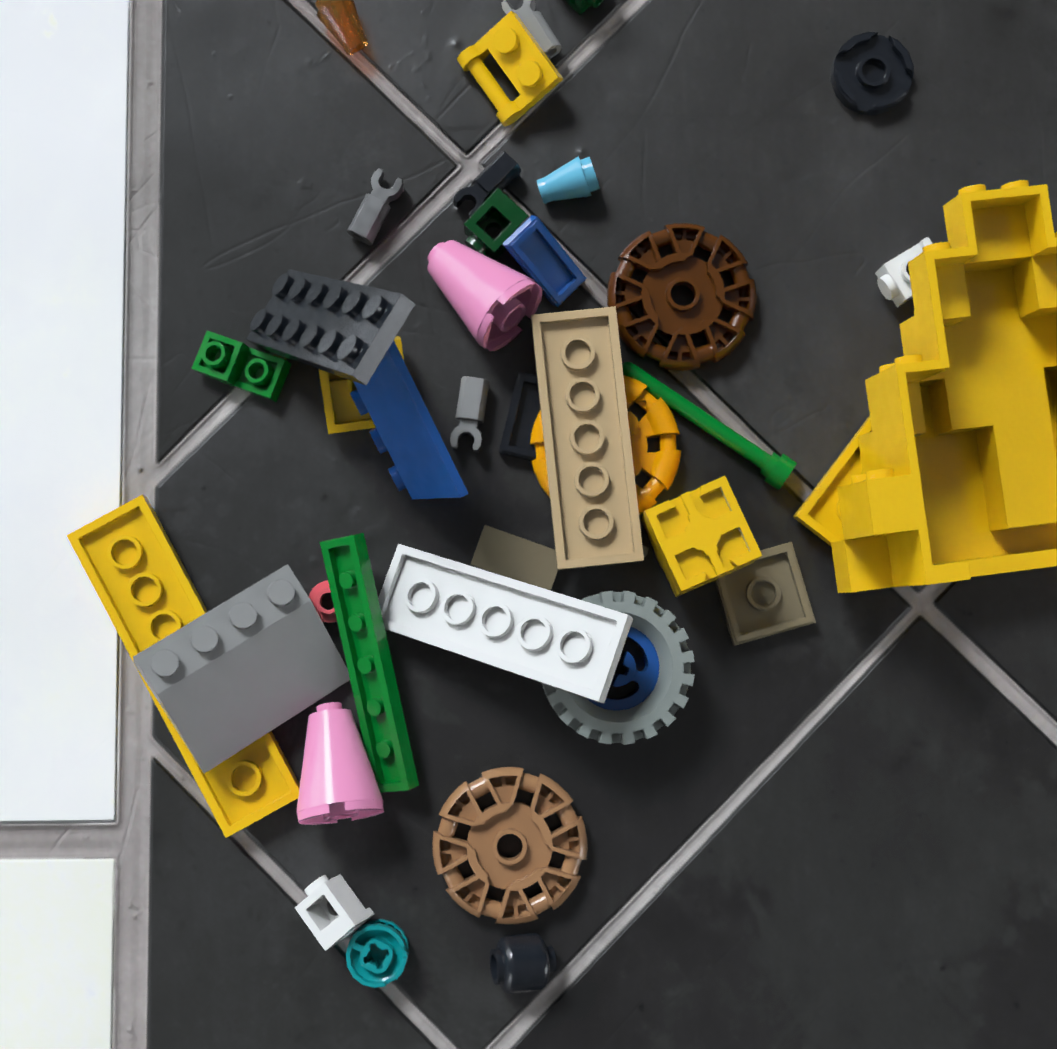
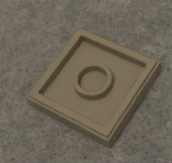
(765, 596)

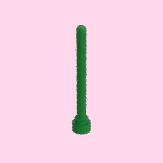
(773, 467)

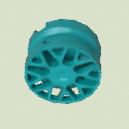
(377, 953)

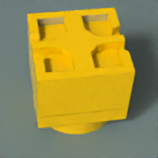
(700, 536)

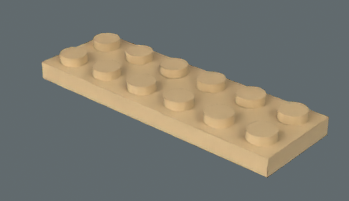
(586, 438)

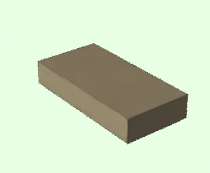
(515, 558)

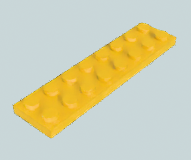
(148, 600)

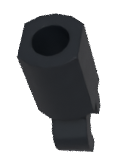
(495, 175)

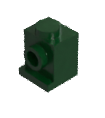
(496, 212)

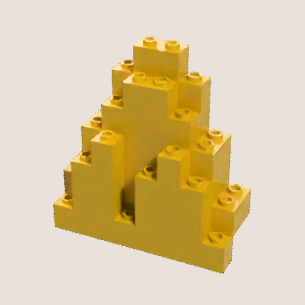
(968, 416)

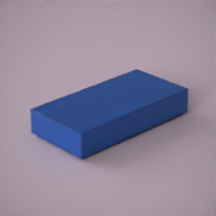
(544, 260)

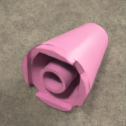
(483, 292)
(336, 770)

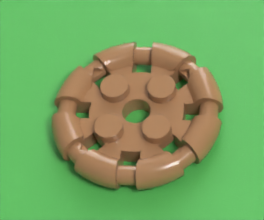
(509, 818)

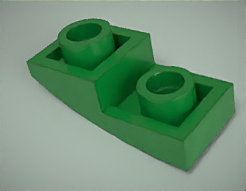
(241, 366)

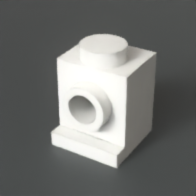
(893, 277)
(332, 910)

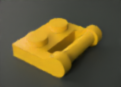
(519, 59)

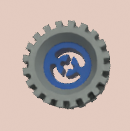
(659, 686)

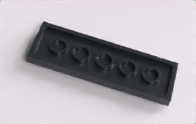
(330, 324)

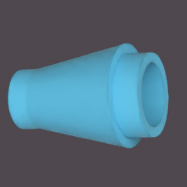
(570, 181)

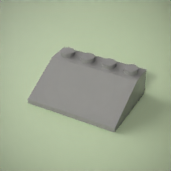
(243, 668)

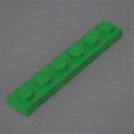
(369, 662)

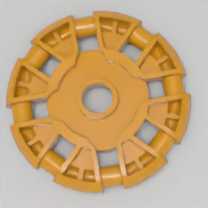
(656, 423)

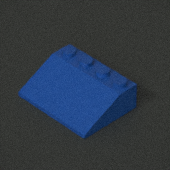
(407, 431)

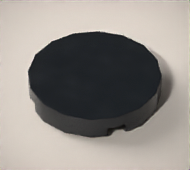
(872, 73)

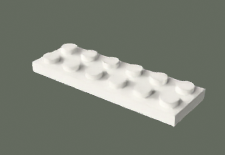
(504, 622)

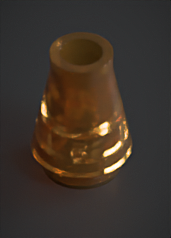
(343, 23)

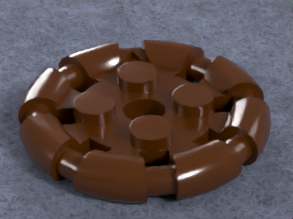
(675, 320)

